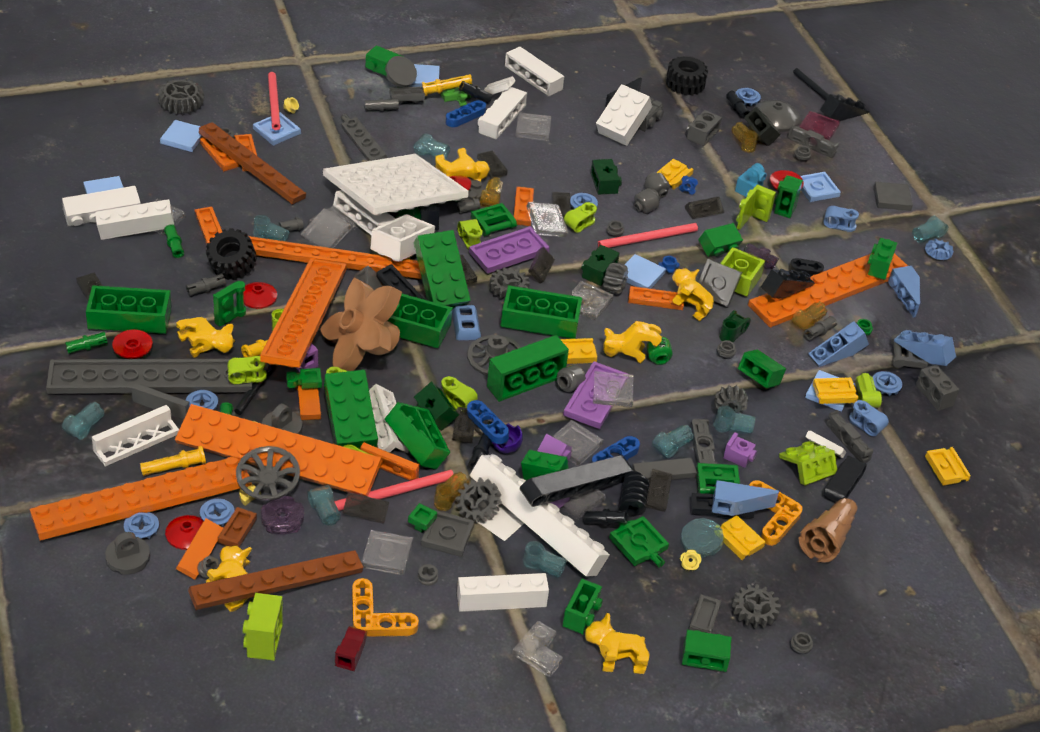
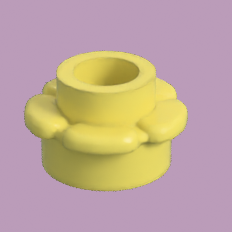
(291, 105)
(685, 560)

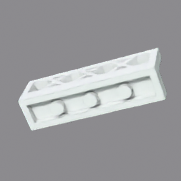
(381, 407)
(132, 432)

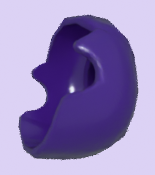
(514, 441)

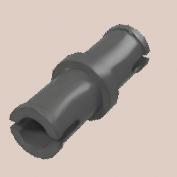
(381, 104)
(205, 284)
(820, 327)

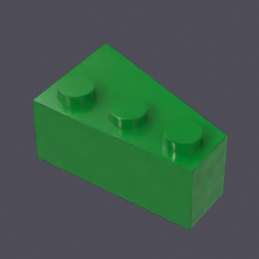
(419, 434)

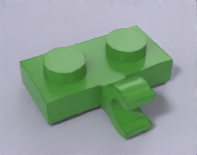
(455, 94)

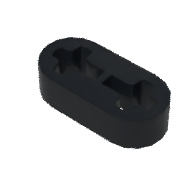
(808, 266)

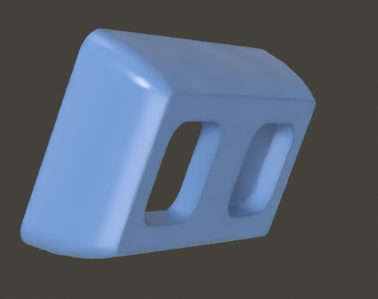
(465, 333)

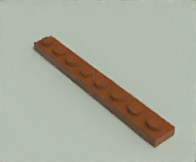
(252, 163)
(275, 579)

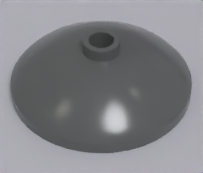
(780, 114)

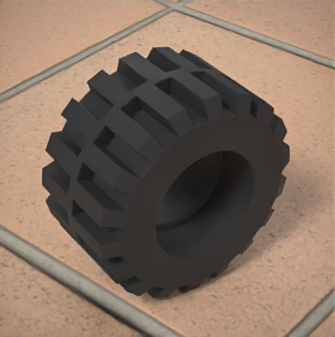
(686, 75)
(225, 243)

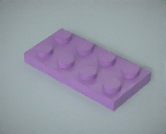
(507, 249)
(581, 404)

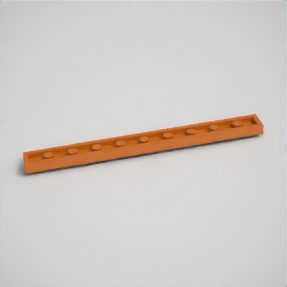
(352, 259)

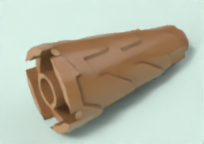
(828, 532)

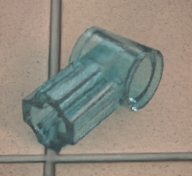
(428, 145)
(933, 227)
(264, 229)
(728, 419)
(80, 424)
(669, 443)
(323, 501)
(537, 557)

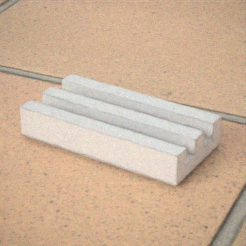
(500, 85)
(817, 439)

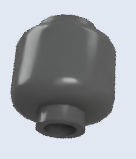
(658, 182)
(646, 200)
(570, 378)

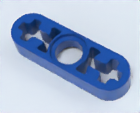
(474, 110)
(488, 429)
(621, 448)

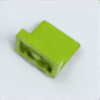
(756, 204)
(812, 460)

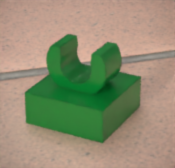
(422, 517)

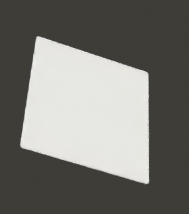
(503, 523)

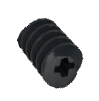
(634, 493)

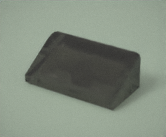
(704, 207)

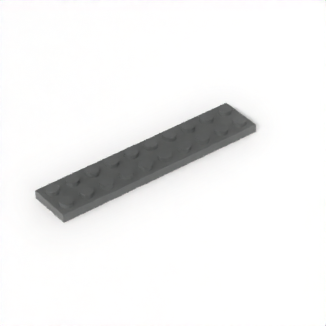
(157, 374)

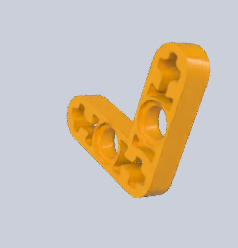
(782, 513)
(373, 620)

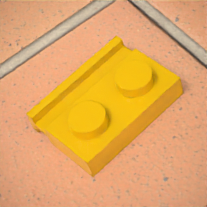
(674, 172)
(580, 350)
(835, 390)
(947, 466)
(741, 537)

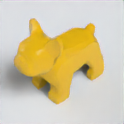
(462, 166)
(692, 292)
(201, 332)
(631, 340)
(232, 564)
(617, 645)

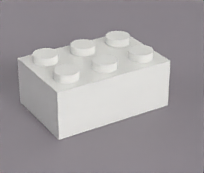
(624, 114)
(397, 237)

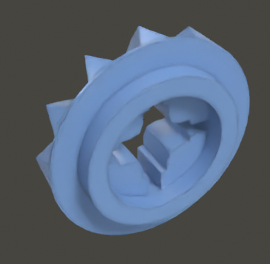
(752, 96)
(575, 200)
(943, 252)
(882, 377)
(209, 398)
(221, 506)
(149, 521)

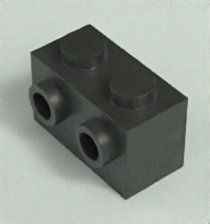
(762, 126)

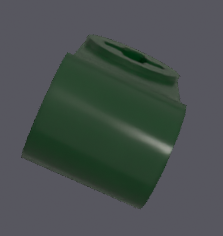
(733, 326)

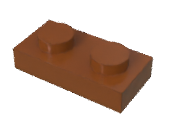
(237, 527)

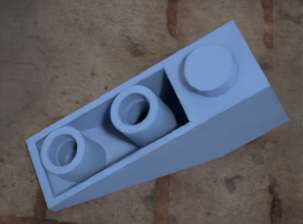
(907, 287)
(840, 346)
(929, 347)
(739, 498)

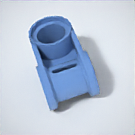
(840, 217)
(868, 419)

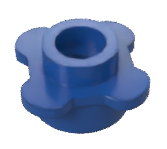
(688, 180)
(669, 263)

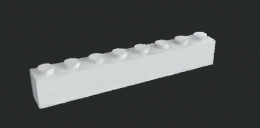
(544, 519)

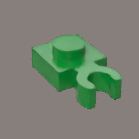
(306, 378)

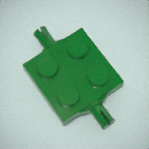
(640, 541)

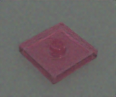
(820, 124)

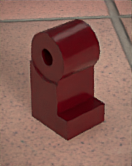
(351, 648)

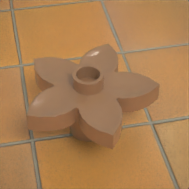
(363, 324)

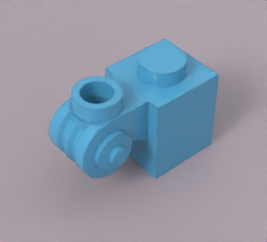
(750, 178)

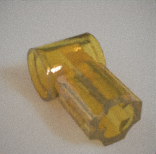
(745, 136)
(491, 194)
(806, 318)
(448, 491)

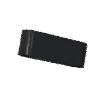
(845, 479)

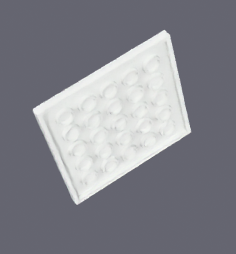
(395, 183)

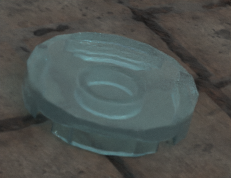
(702, 536)

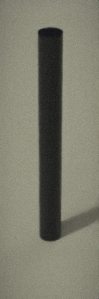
(812, 84)
(250, 393)

